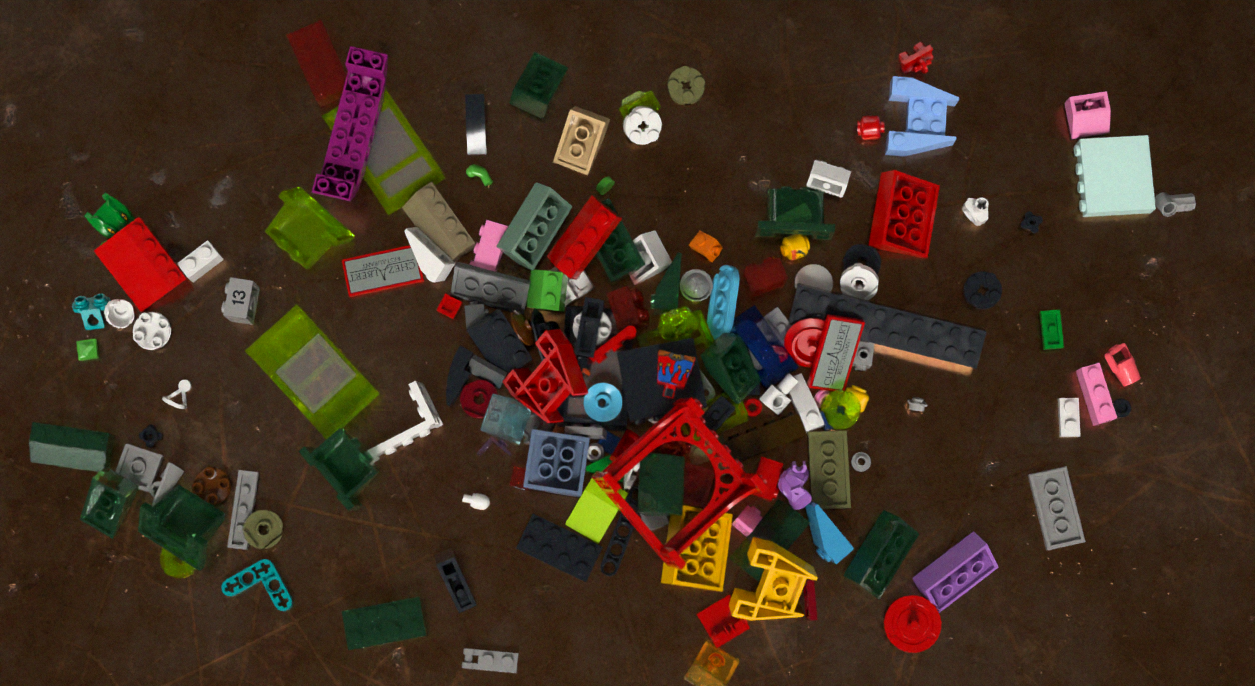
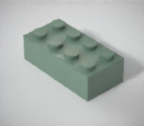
(534, 226)

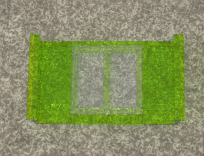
(312, 372)

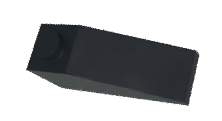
(454, 580)

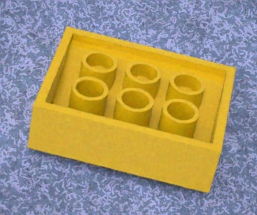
(704, 557)

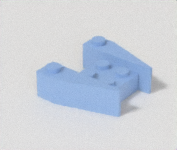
(923, 120)

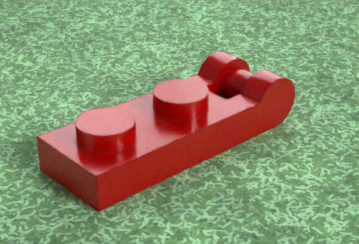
(613, 344)

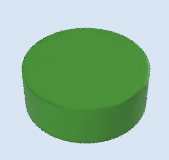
(605, 185)

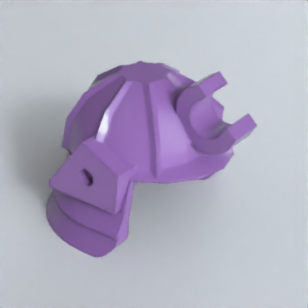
(792, 483)

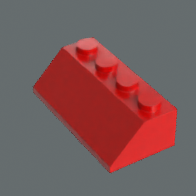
(583, 238)

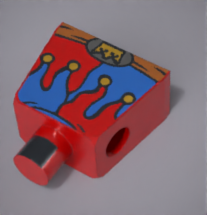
(673, 371)

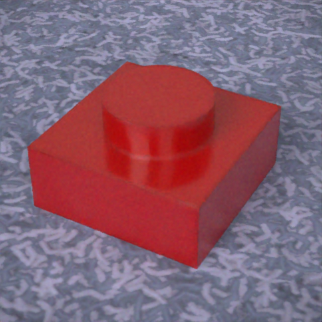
(449, 306)

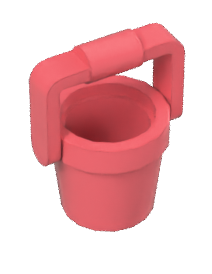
(1125, 369)

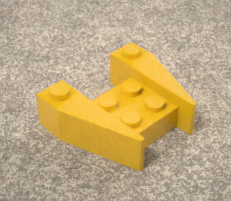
(778, 587)

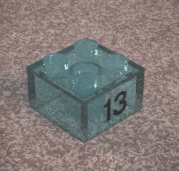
(506, 419)

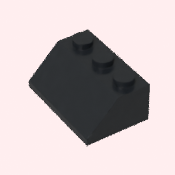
(499, 342)

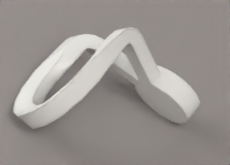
(184, 386)

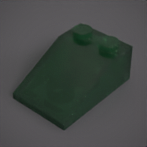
(538, 85)
(667, 291)
(731, 366)
(108, 501)

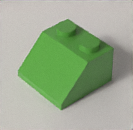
(547, 290)

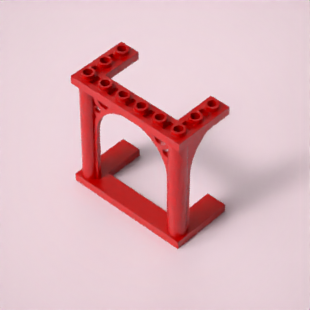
(743, 484)

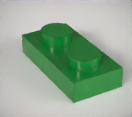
(1051, 329)

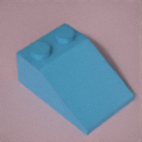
(826, 536)

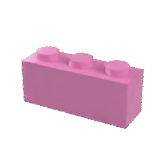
(486, 252)
(1096, 394)

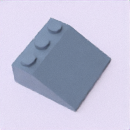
(556, 463)

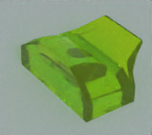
(639, 99)

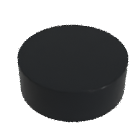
(1122, 407)

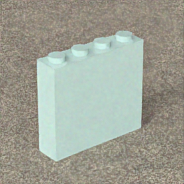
(1114, 176)

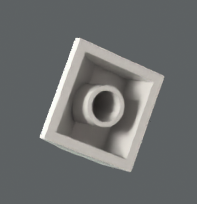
(653, 255)

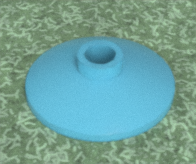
(610, 395)

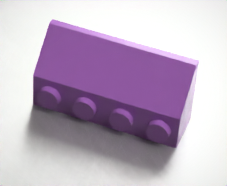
(956, 571)

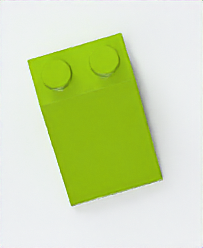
(593, 512)

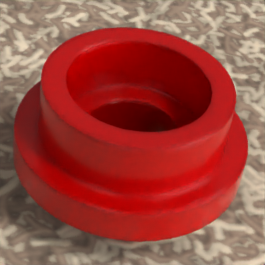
(757, 403)

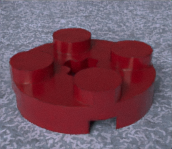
(475, 389)

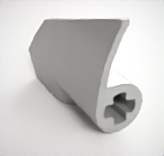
(169, 479)

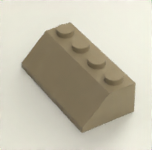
(438, 222)

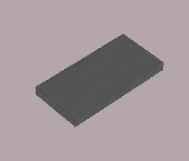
(490, 288)

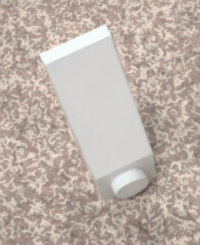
(430, 257)
(805, 405)

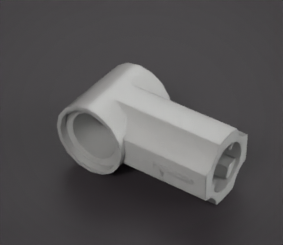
(1170, 204)

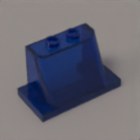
(764, 346)

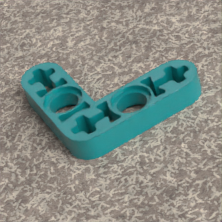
(266, 578)

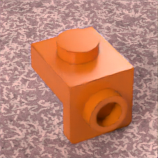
(706, 245)

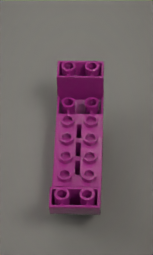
(354, 125)

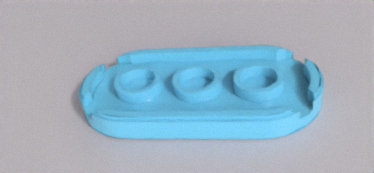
(723, 301)

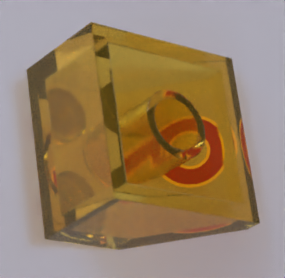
(711, 667)

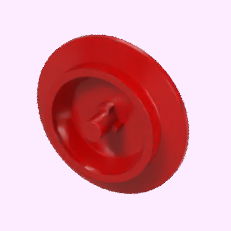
(803, 340)
(912, 623)

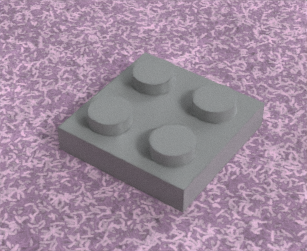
(139, 466)

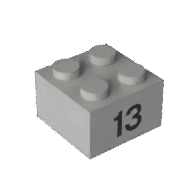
(240, 300)

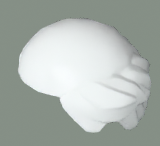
(119, 313)

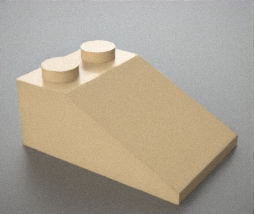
(581, 140)

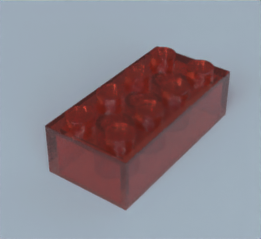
(319, 62)

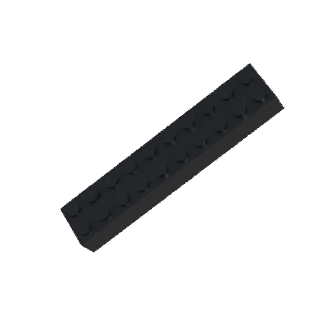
(894, 325)

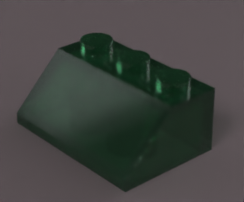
(661, 485)

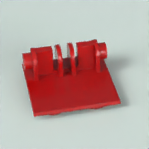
(720, 623)

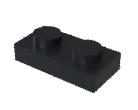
(718, 413)

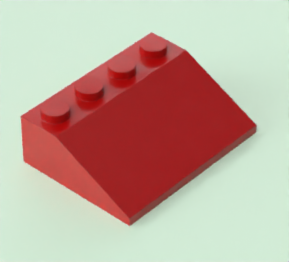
(904, 214)
(140, 264)

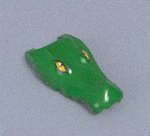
(110, 217)

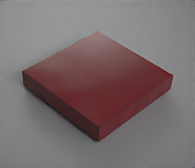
(810, 600)

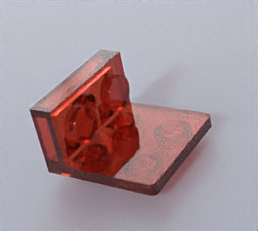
(628, 307)

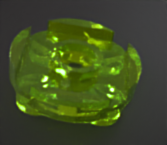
(676, 316)
(841, 398)
(173, 567)

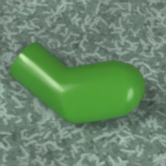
(475, 170)

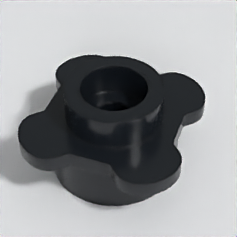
(1025, 224)
(144, 435)

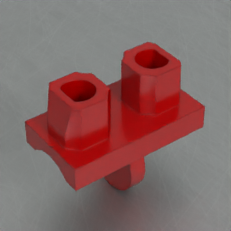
(917, 61)

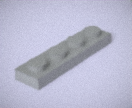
(243, 507)

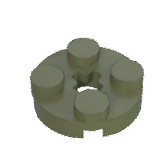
(686, 96)
(251, 527)

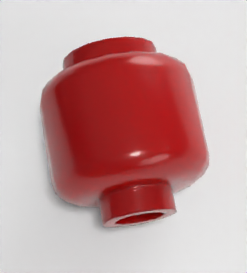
(870, 127)

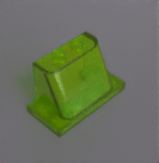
(305, 228)

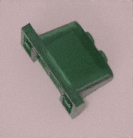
(795, 213)
(343, 466)
(181, 525)

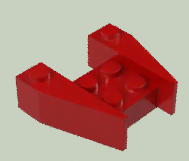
(552, 379)

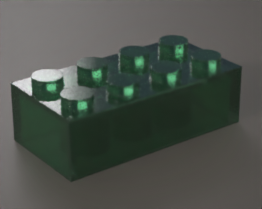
(384, 623)

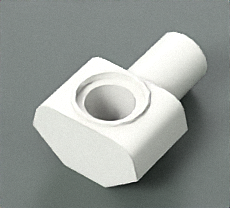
(976, 210)
(776, 397)

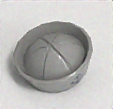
(696, 285)

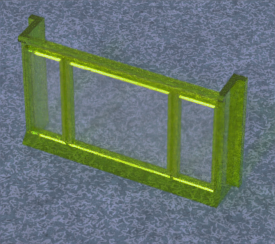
(397, 159)

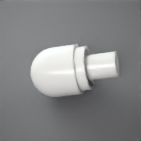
(477, 501)

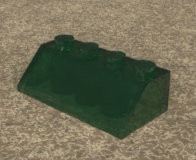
(618, 253)
(70, 447)
(778, 525)
(881, 554)

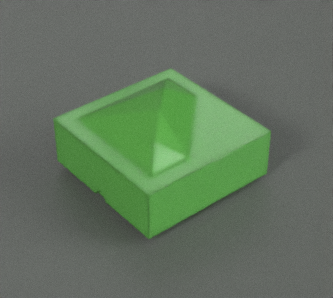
(87, 349)

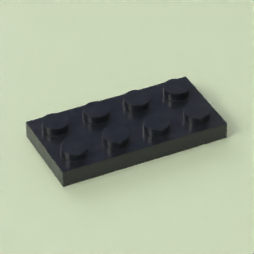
(559, 547)

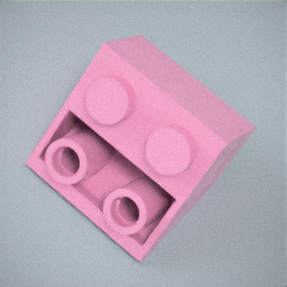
(1088, 115)

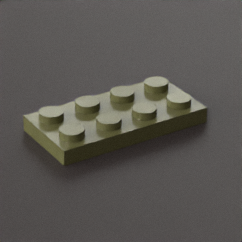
(829, 469)

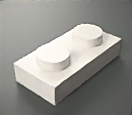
(1069, 417)

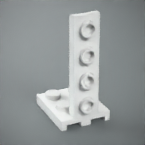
(426, 409)

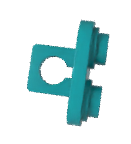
(91, 305)

